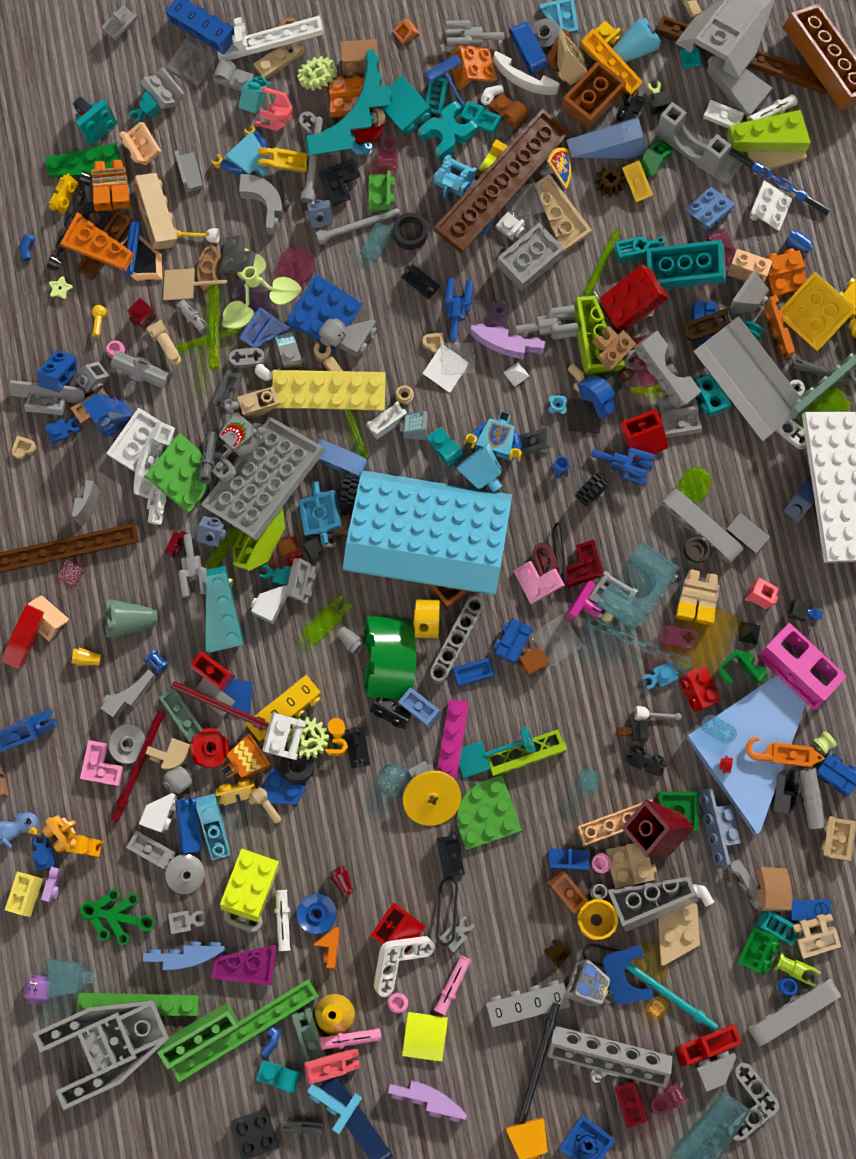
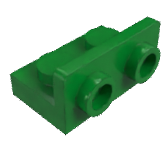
(759, 951)

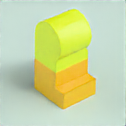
(497, 148)

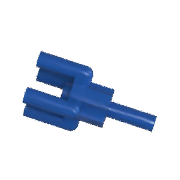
(457, 305)
(626, 464)

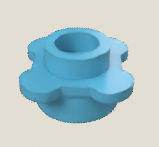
(557, 399)

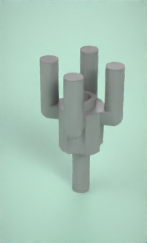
(468, 36)
(552, 323)
(191, 570)

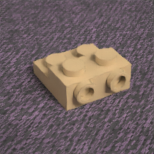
(630, 866)

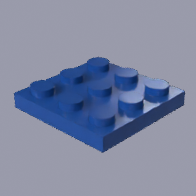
(323, 302)

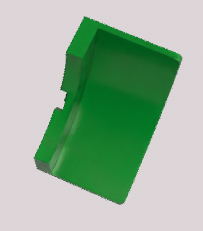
(391, 657)

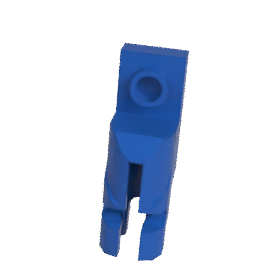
(26, 729)

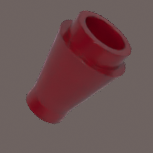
(341, 879)

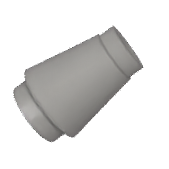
(351, 641)

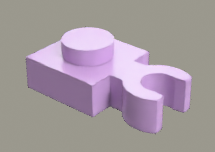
(51, 890)

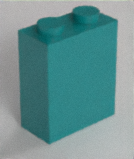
(406, 107)

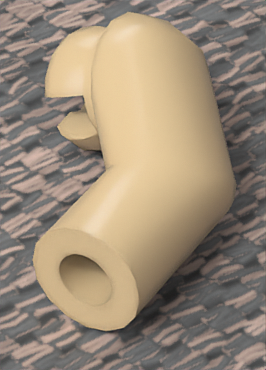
(578, 374)

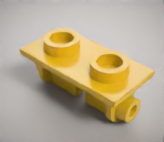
(66, 189)
(229, 792)

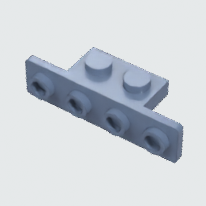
(720, 827)

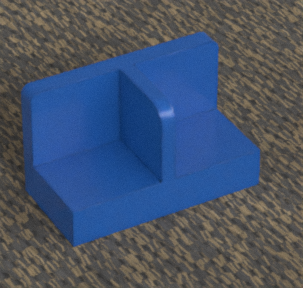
(569, 859)

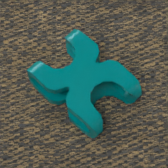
(448, 130)

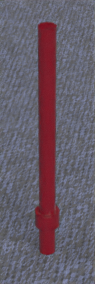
(258, 722)
(122, 802)

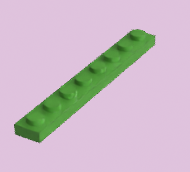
(247, 1029)

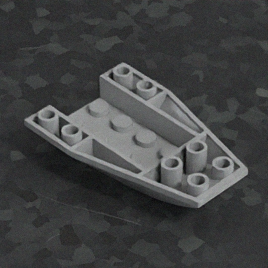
(729, 31)

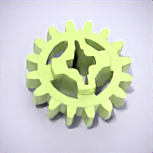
(317, 73)
(314, 741)

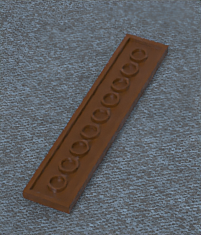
(501, 181)

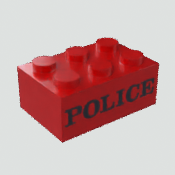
(633, 298)

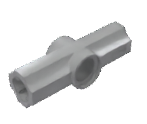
(139, 369)

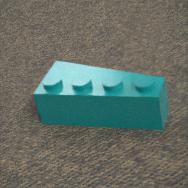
(221, 614)

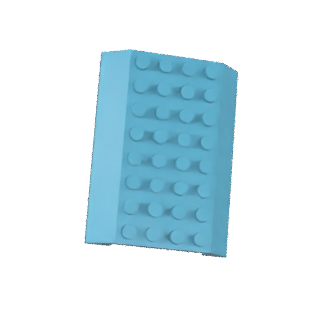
(427, 532)

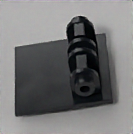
(254, 1134)

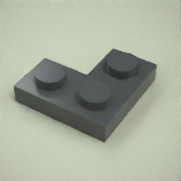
(233, 258)

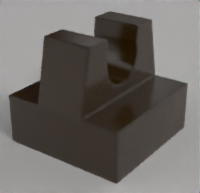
(558, 953)

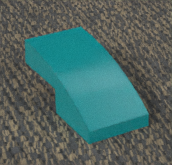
(486, 120)

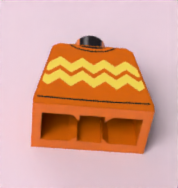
(246, 759)

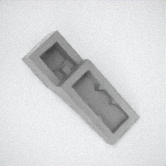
(116, 703)

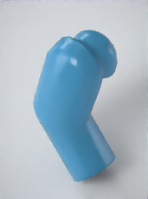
(362, 149)

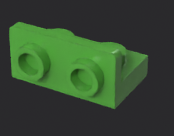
(380, 192)

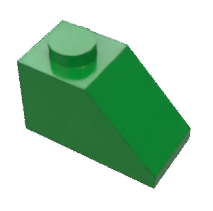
(655, 157)

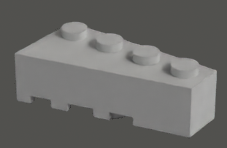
(651, 901)

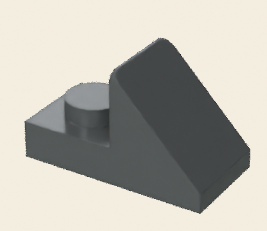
(536, 441)

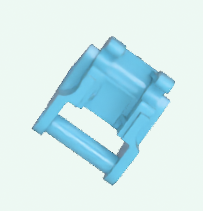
(452, 182)

